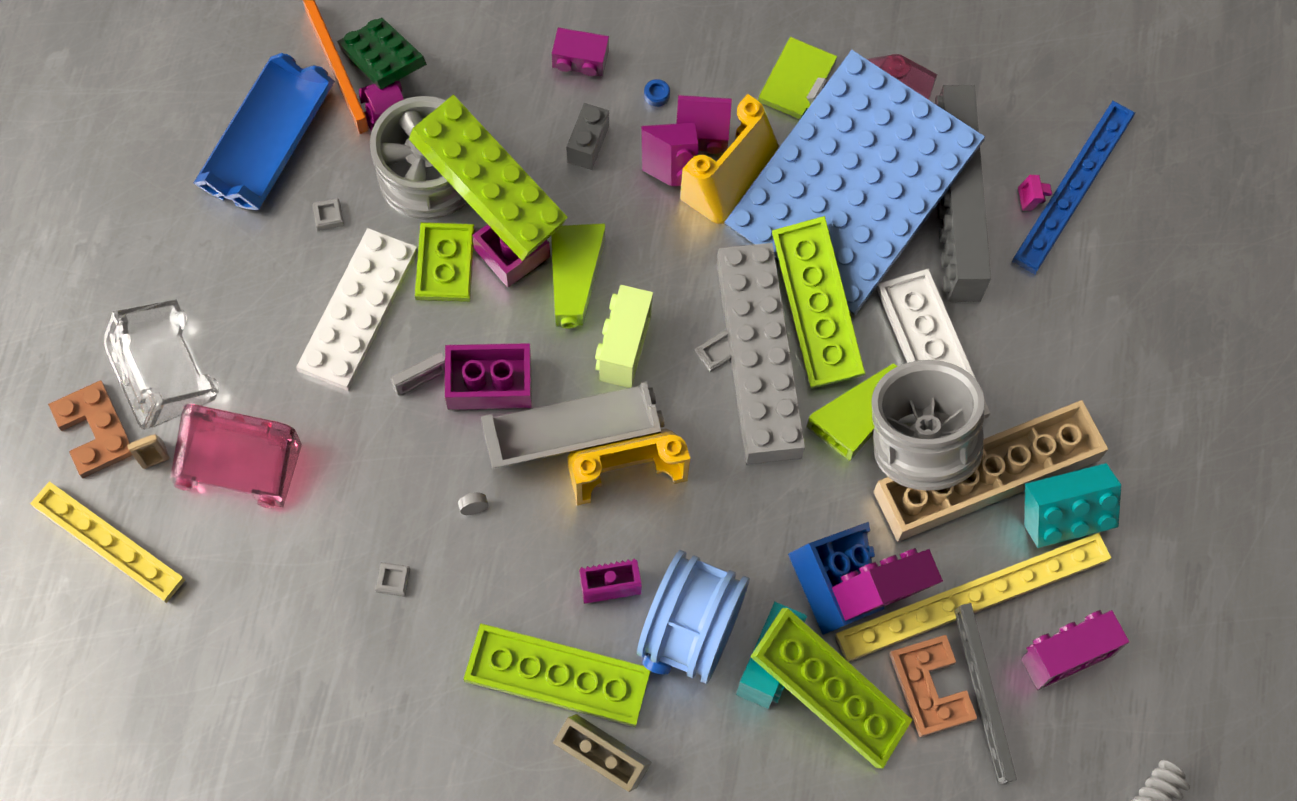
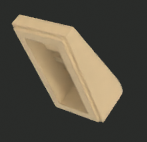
(149, 451)

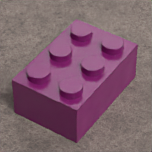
(488, 376)
(886, 583)
(1074, 648)

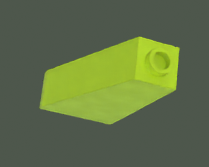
(575, 266)
(848, 419)

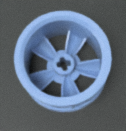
(692, 616)

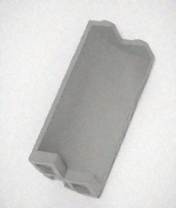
(571, 425)

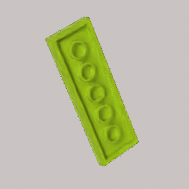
(818, 302)
(557, 675)
(831, 688)

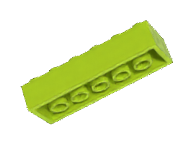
(487, 177)

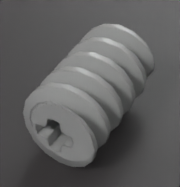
(1163, 784)

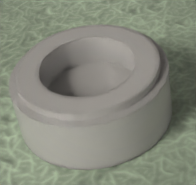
(473, 503)

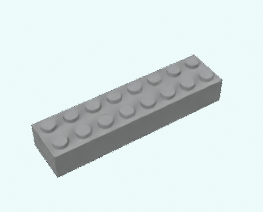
(760, 354)

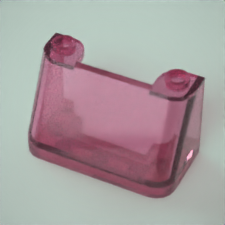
(235, 454)

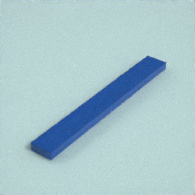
(1073, 187)

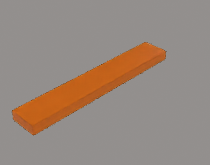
(336, 65)

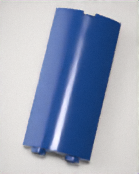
(264, 132)

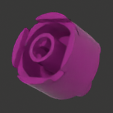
(379, 100)

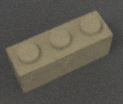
(602, 752)

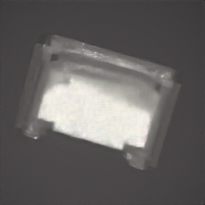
(156, 363)

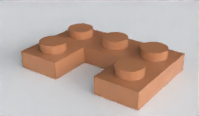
(96, 407)
(927, 710)

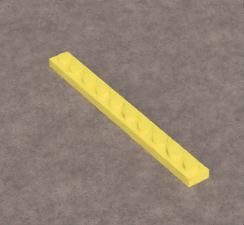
(981, 593)

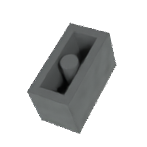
(587, 136)

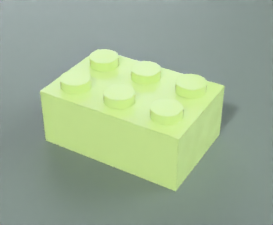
(624, 336)

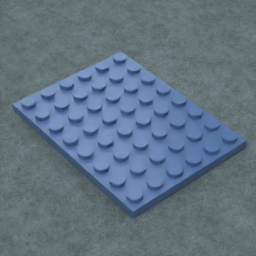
(868, 162)

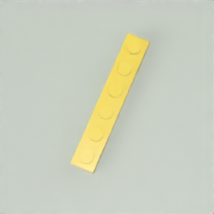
(107, 542)

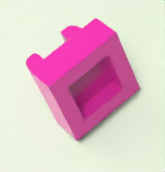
(1033, 192)

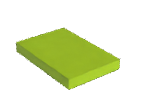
(795, 76)
(444, 262)

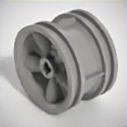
(410, 194)
(928, 452)

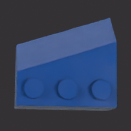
(822, 566)

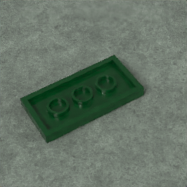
(381, 52)

